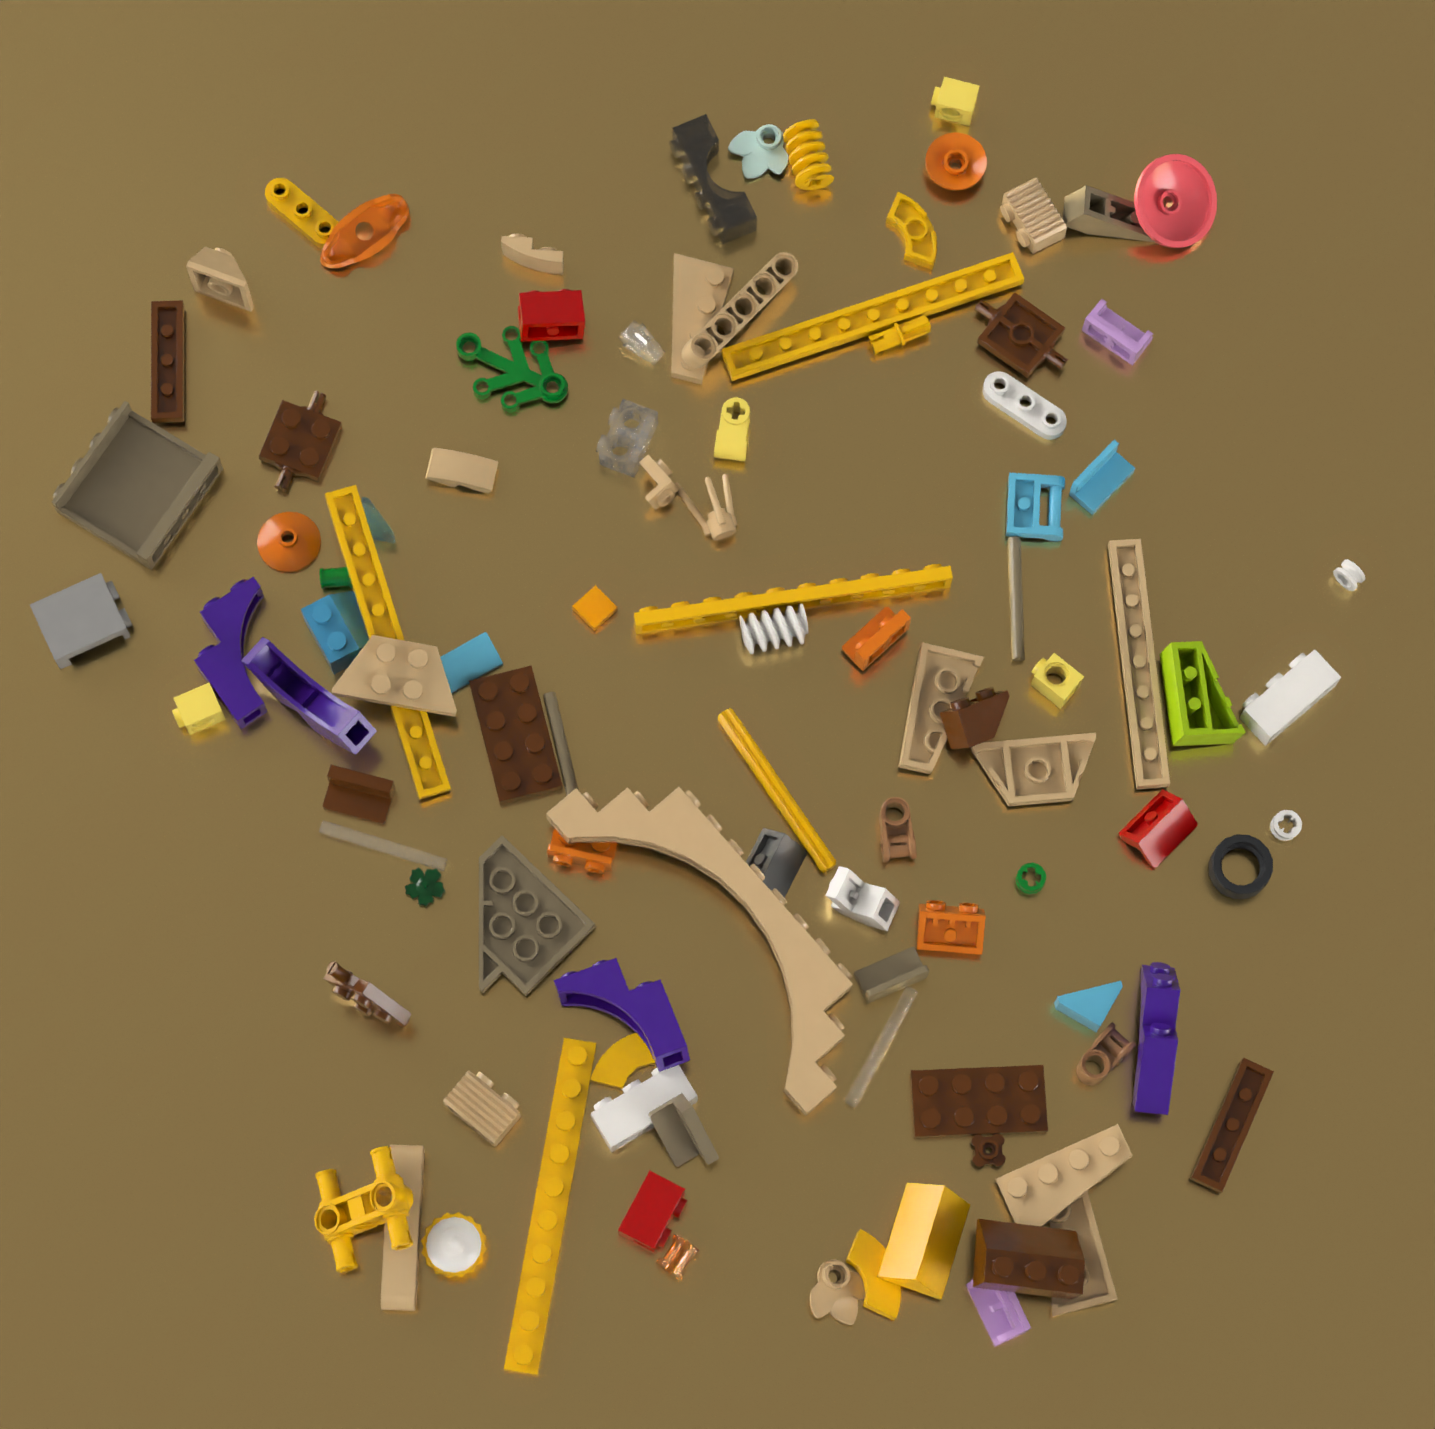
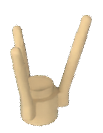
(720, 523)

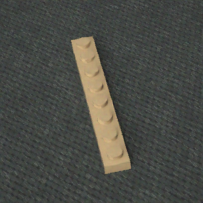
(1138, 664)

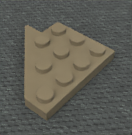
(522, 920)

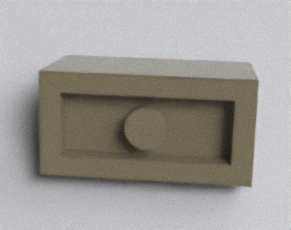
(890, 974)
(682, 1131)

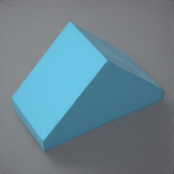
(1089, 1005)

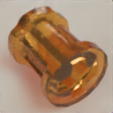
(687, 1251)

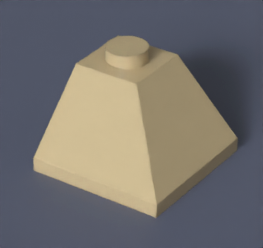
(219, 277)

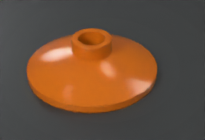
(957, 149)
(293, 555)

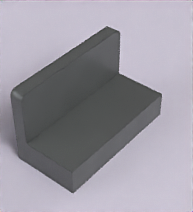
(777, 859)

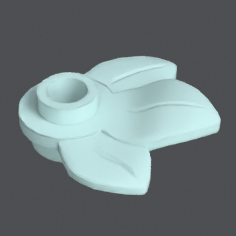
(758, 155)

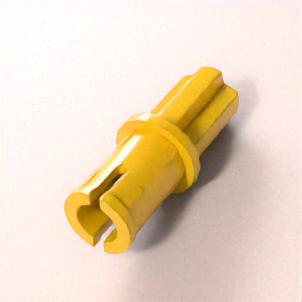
(899, 334)

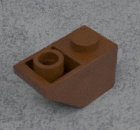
(974, 720)

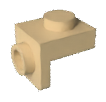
(666, 489)

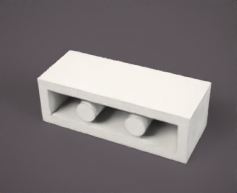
(1288, 696)
(627, 1115)

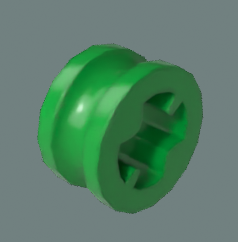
(1022, 884)

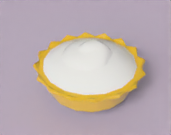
(453, 1245)

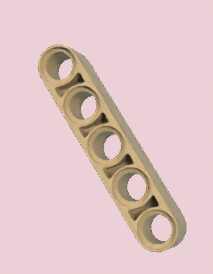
(730, 319)
(401, 1266)

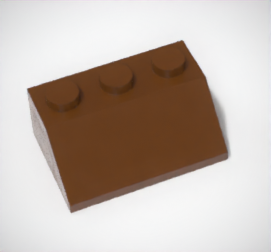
(1028, 1259)

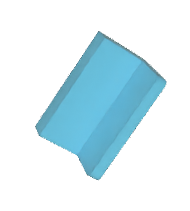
(1101, 479)

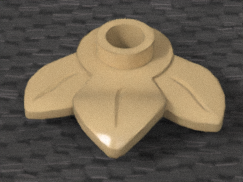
(838, 1297)

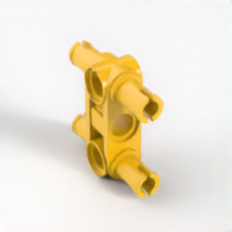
(364, 1209)

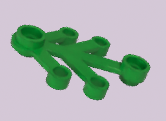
(515, 372)

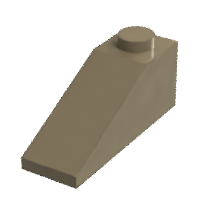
(1102, 215)

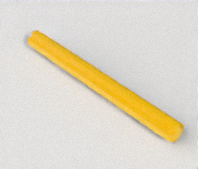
(776, 790)

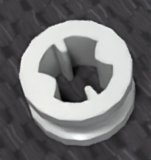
(1349, 575)
(1278, 818)

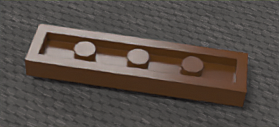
(167, 361)
(1232, 1125)

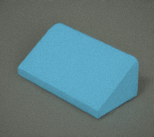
(470, 661)

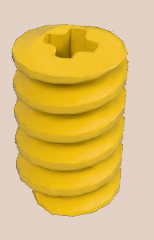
(807, 155)

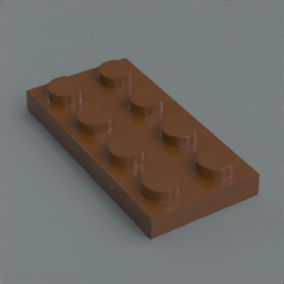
(515, 735)
(978, 1101)

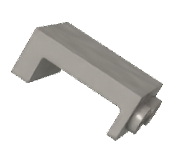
(80, 618)

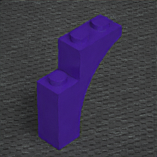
(222, 663)
(314, 703)
(642, 1008)
(1156, 1039)

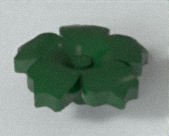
(425, 886)

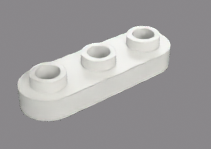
(1033, 416)

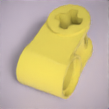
(733, 434)

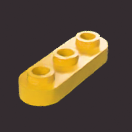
(291, 201)

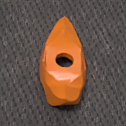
(385, 217)

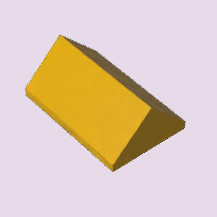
(924, 1239)

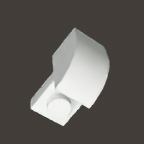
(861, 901)

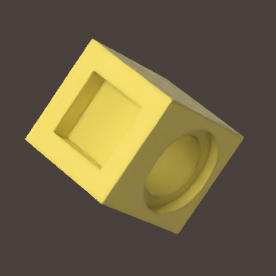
(955, 100)
(1056, 693)
(198, 709)

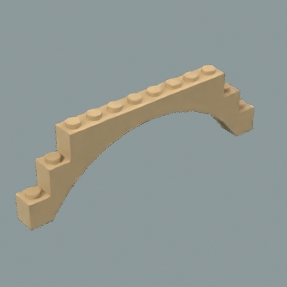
(687, 834)

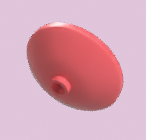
(1188, 197)

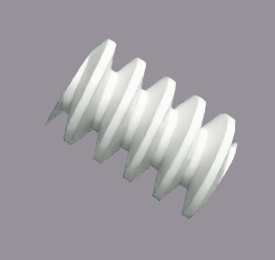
(774, 628)

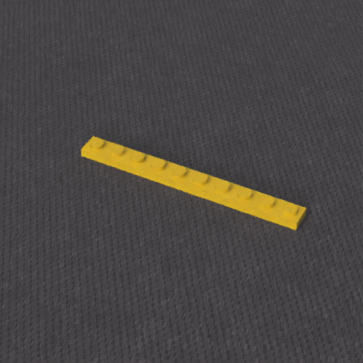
(872, 316)
(811, 596)
(381, 620)
(550, 1207)

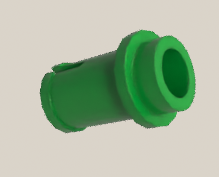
(334, 577)

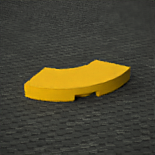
(915, 229)
(622, 1061)
(866, 1257)

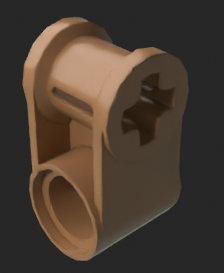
(896, 837)
(1107, 1051)

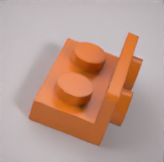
(876, 637)
(594, 856)
(950, 927)

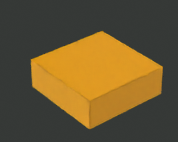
(594, 608)

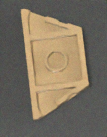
(398, 676)
(1036, 768)

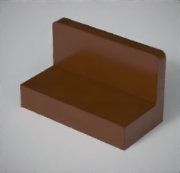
(358, 794)

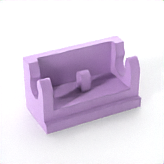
(1116, 333)
(1000, 1313)

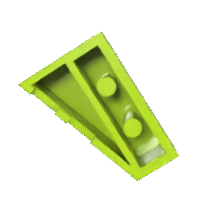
(1195, 699)

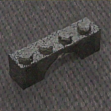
(728, 210)

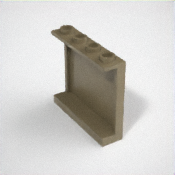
(136, 486)

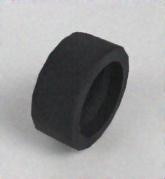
(1248, 843)

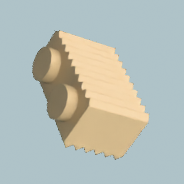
(1033, 216)
(482, 1107)

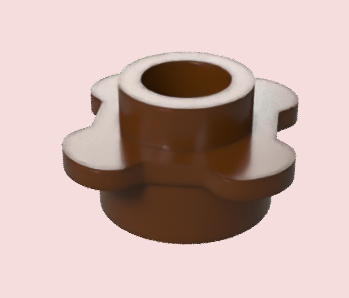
(995, 1157)

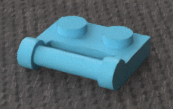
(1024, 506)

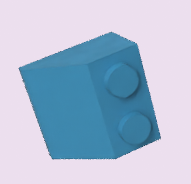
(337, 628)

